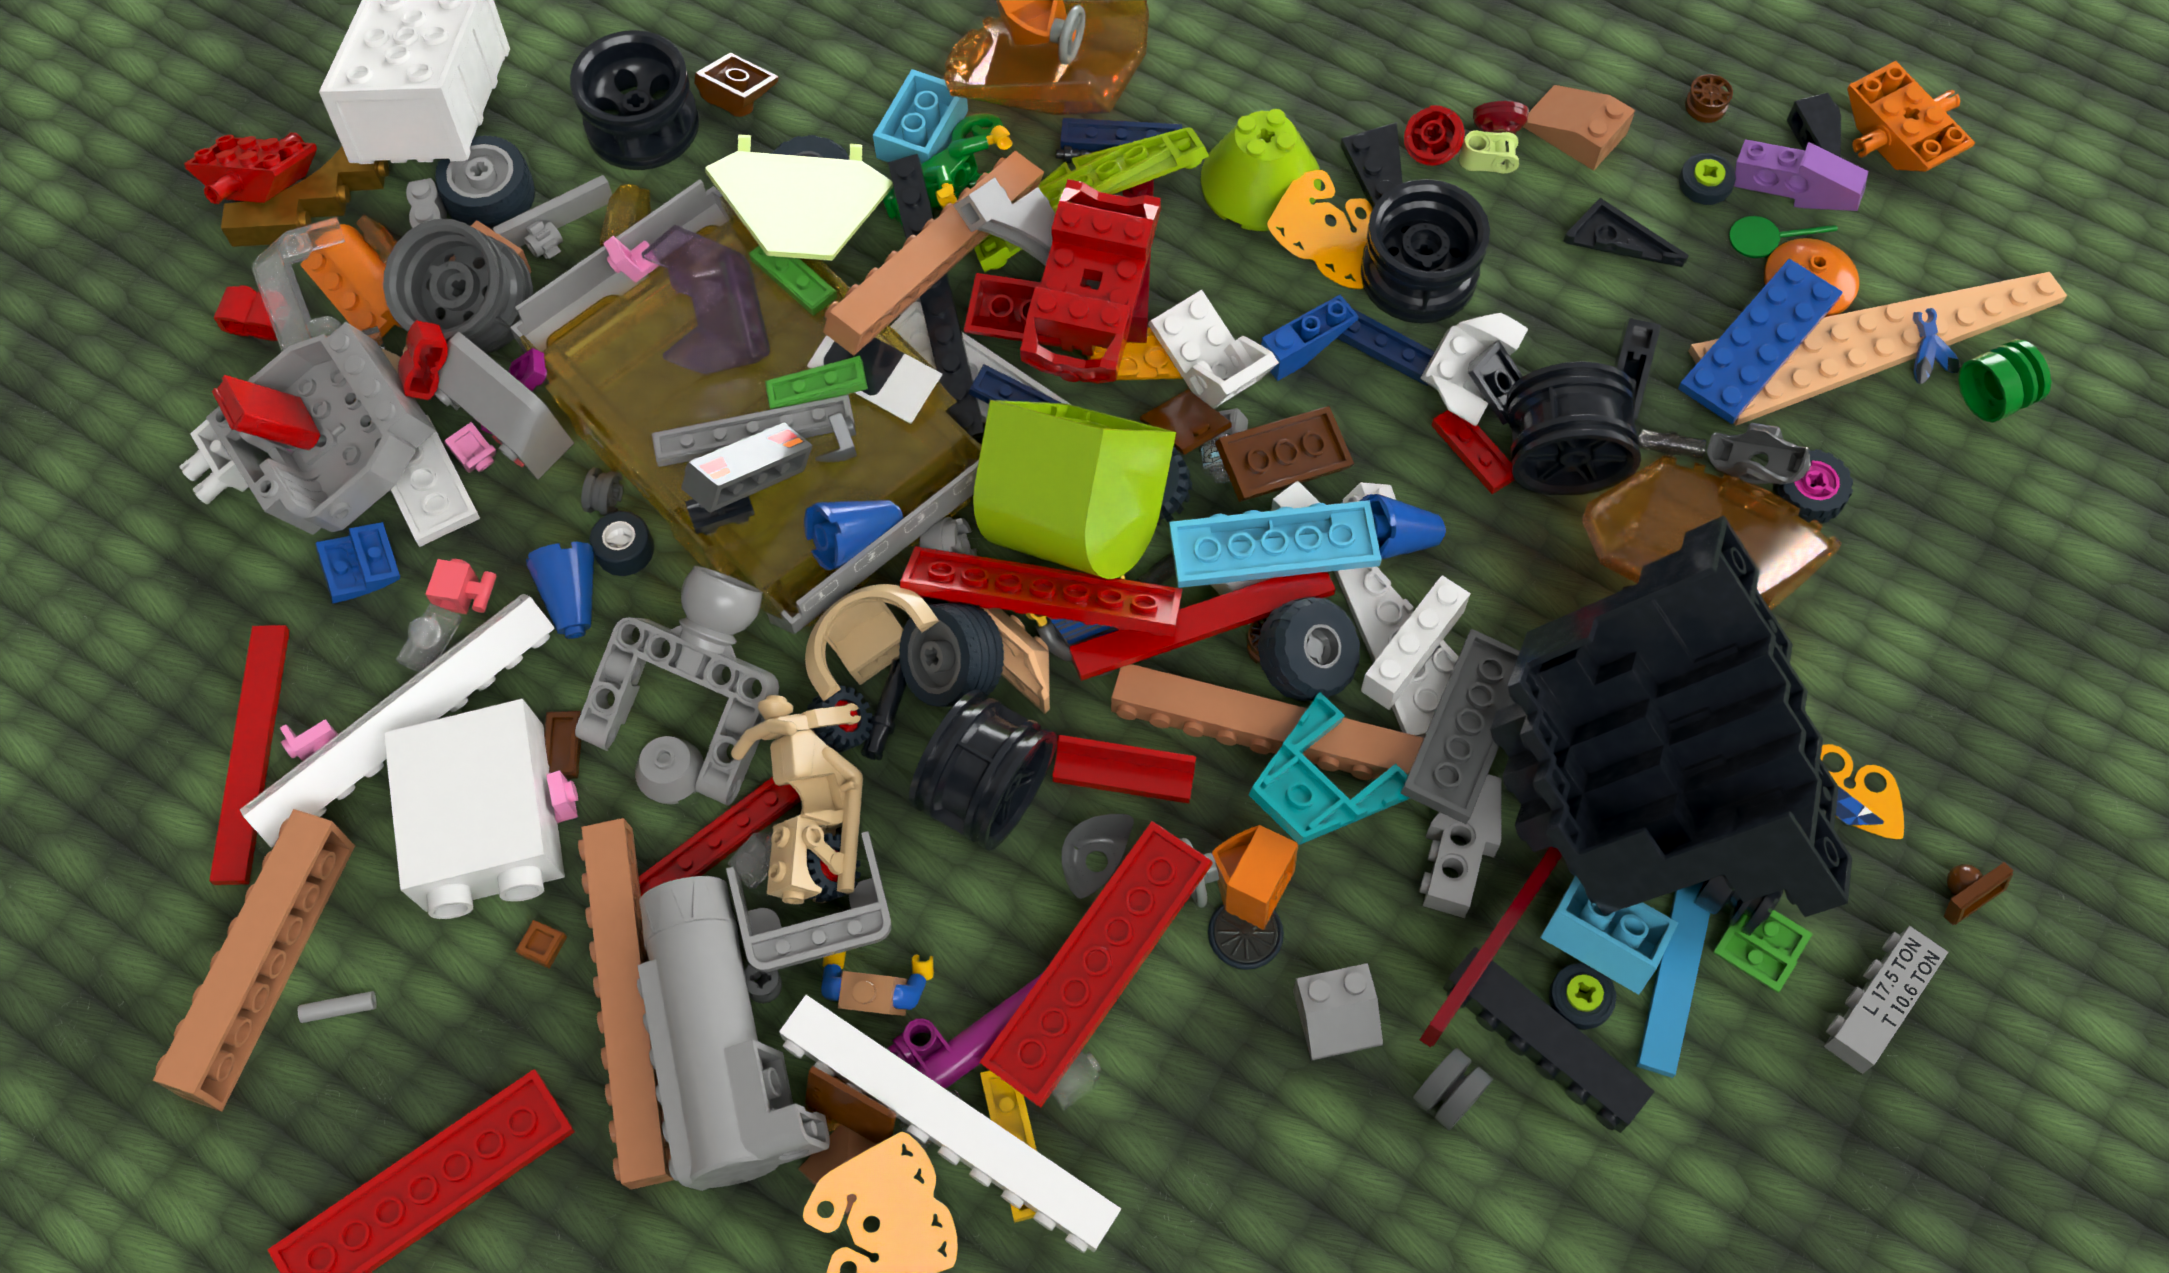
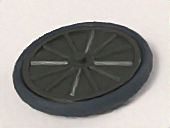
(1242, 943)

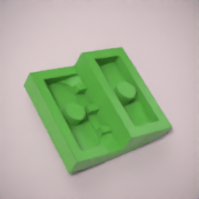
(1768, 952)

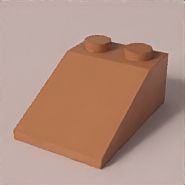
(1580, 123)

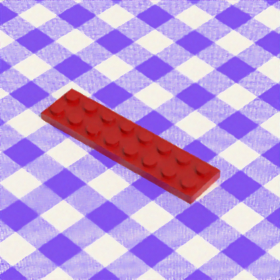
(1043, 591)
(1096, 963)
(429, 1184)

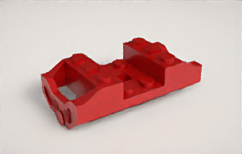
(1100, 241)

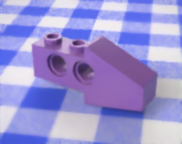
(1809, 176)

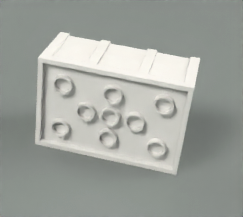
(414, 78)

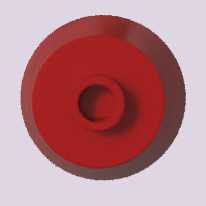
(1434, 135)

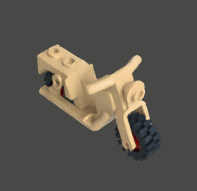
(805, 852)

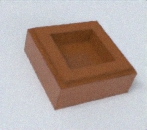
(541, 944)

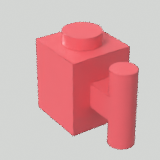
(456, 584)

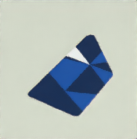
(1854, 812)

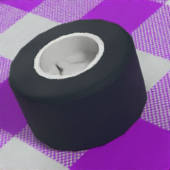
(622, 543)

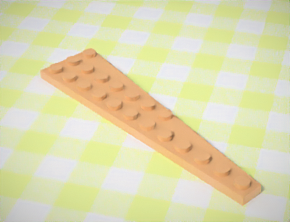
(1884, 336)

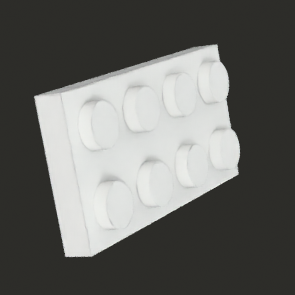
(433, 493)

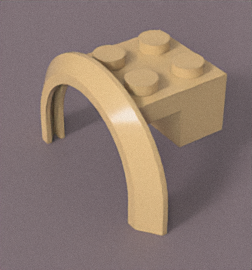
(862, 633)

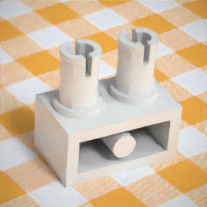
(214, 456)

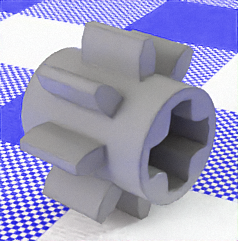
(543, 239)

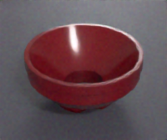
(1500, 116)

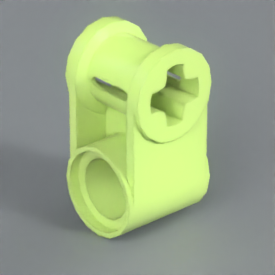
(1488, 150)

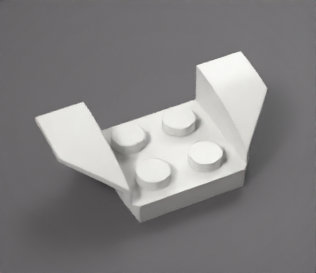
(1459, 346)

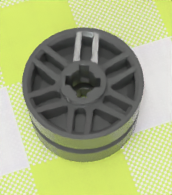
(1453, 1088)

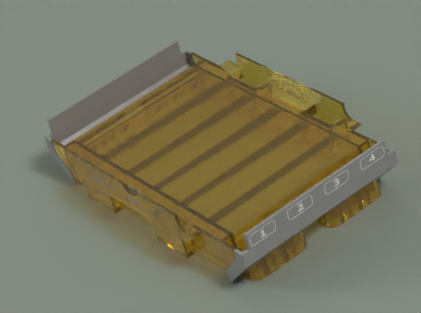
(610, 378)

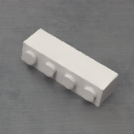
(1415, 642)

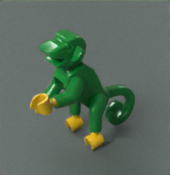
(956, 165)

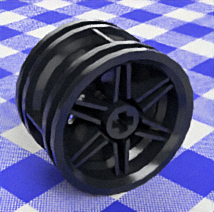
(1415, 249)
(1573, 428)
(982, 769)

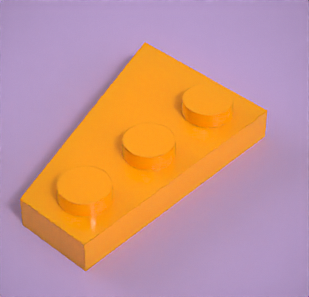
(1143, 360)

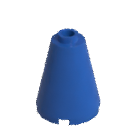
(1403, 526)
(847, 528)
(565, 585)

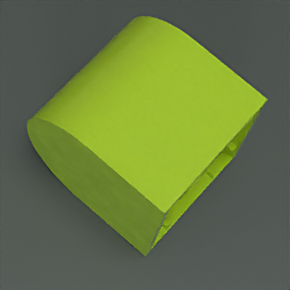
(1071, 484)

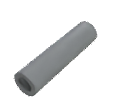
(337, 1007)

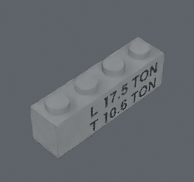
(1885, 999)

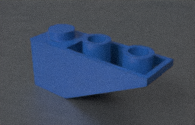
(1308, 335)

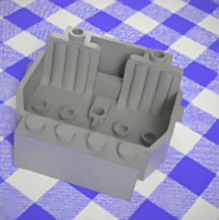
(351, 460)

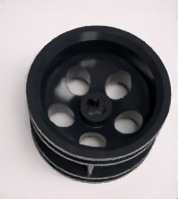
(645, 129)

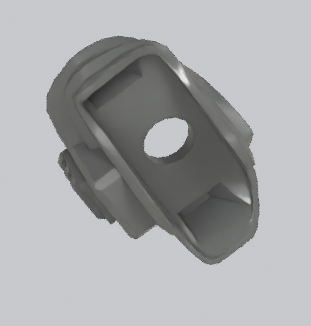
(1734, 453)

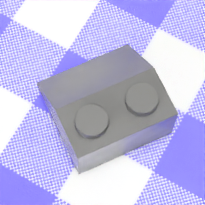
(1338, 1011)

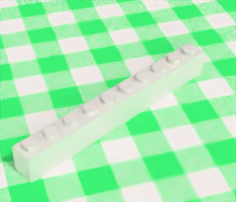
(424, 698)
(952, 1125)

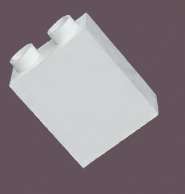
(473, 809)

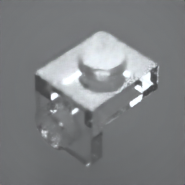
(753, 859)

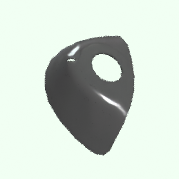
(1100, 833)

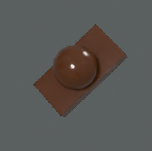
(1973, 889)

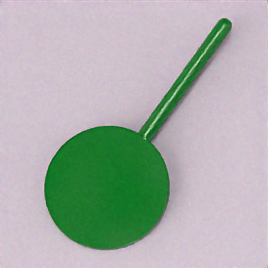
(1760, 237)

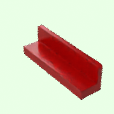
(1124, 769)

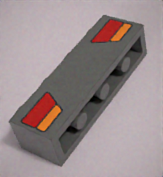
(746, 467)

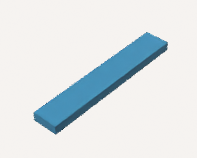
(1674, 985)

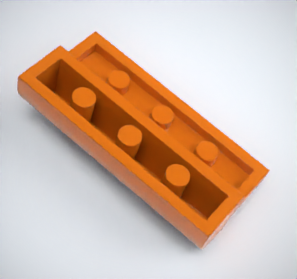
(352, 281)

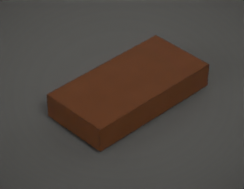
(562, 744)

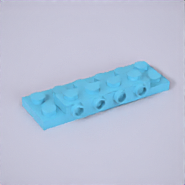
(1274, 543)

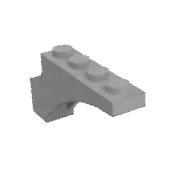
(1023, 223)

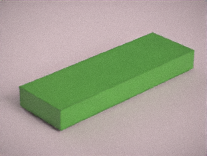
(796, 280)
(817, 383)

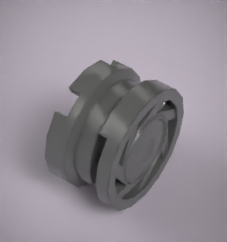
(601, 491)

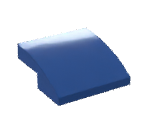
(357, 562)

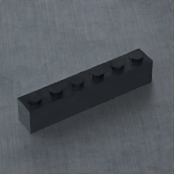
(1553, 1045)

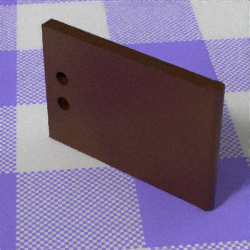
(1190, 419)
(849, 1106)

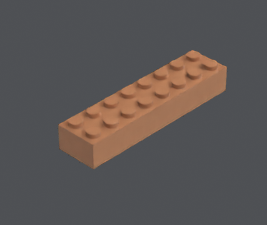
(254, 961)

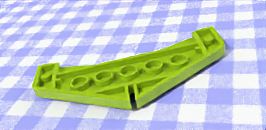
(1109, 173)

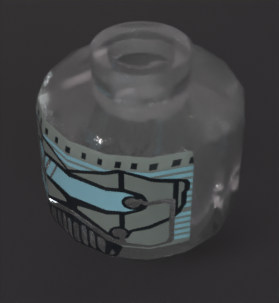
(1211, 461)

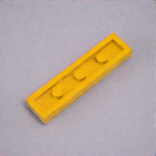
(1009, 1111)

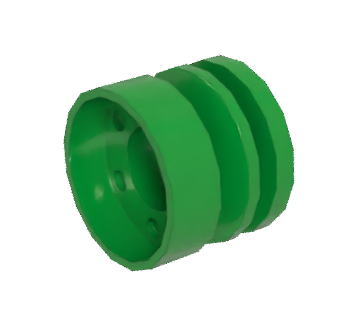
(2004, 380)

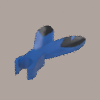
(1932, 348)

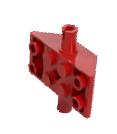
(251, 167)

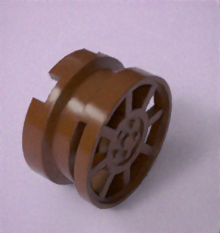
(1708, 99)

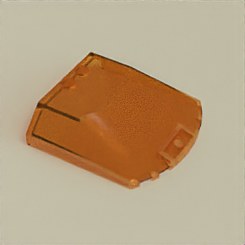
(1031, 77)
(1661, 502)

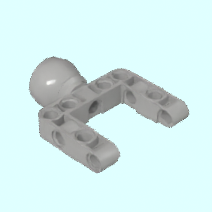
(699, 651)

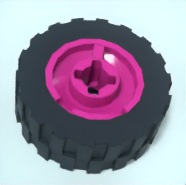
(1827, 497)

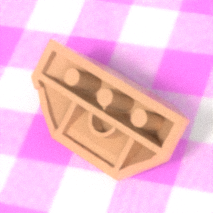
(1024, 659)

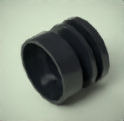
(1716, 894)

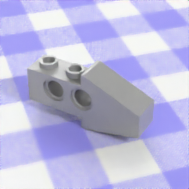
(1482, 838)

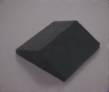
(1494, 375)

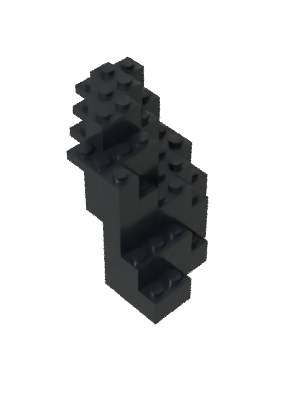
(1674, 740)

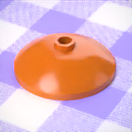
(1822, 260)

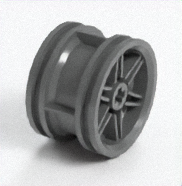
(473, 291)

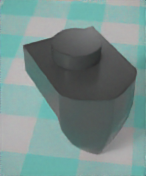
(843, 431)

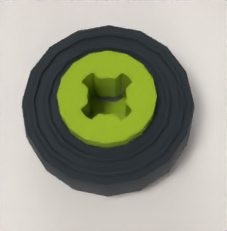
(1709, 189)
(1574, 1005)

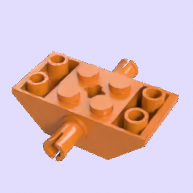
(1905, 120)

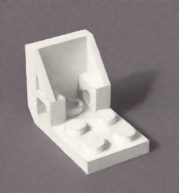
(1207, 353)

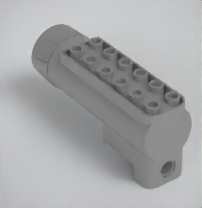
(717, 1085)

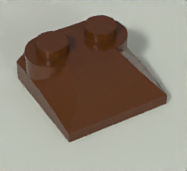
(733, 84)

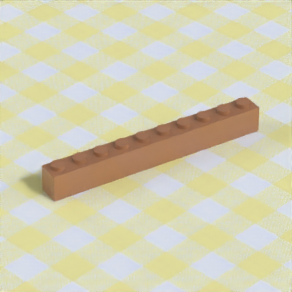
(920, 262)
(1256, 722)
(618, 950)

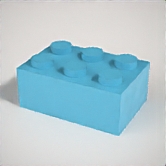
(919, 119)
(1618, 944)

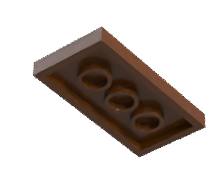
(1283, 453)

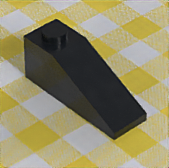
(1817, 122)
(1636, 355)

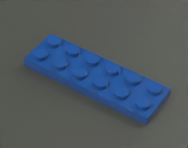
(1760, 341)

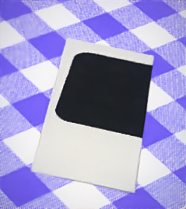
(892, 377)

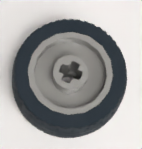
(487, 186)

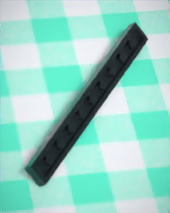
(938, 301)

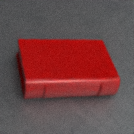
(266, 413)

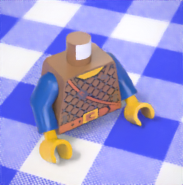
(873, 991)

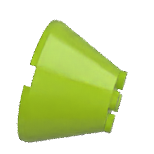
(1255, 168)

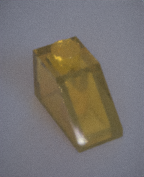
(624, 210)

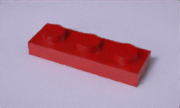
(1475, 450)

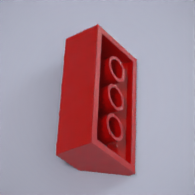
(1001, 308)

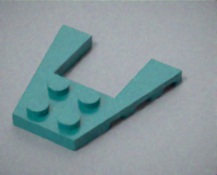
(1303, 797)

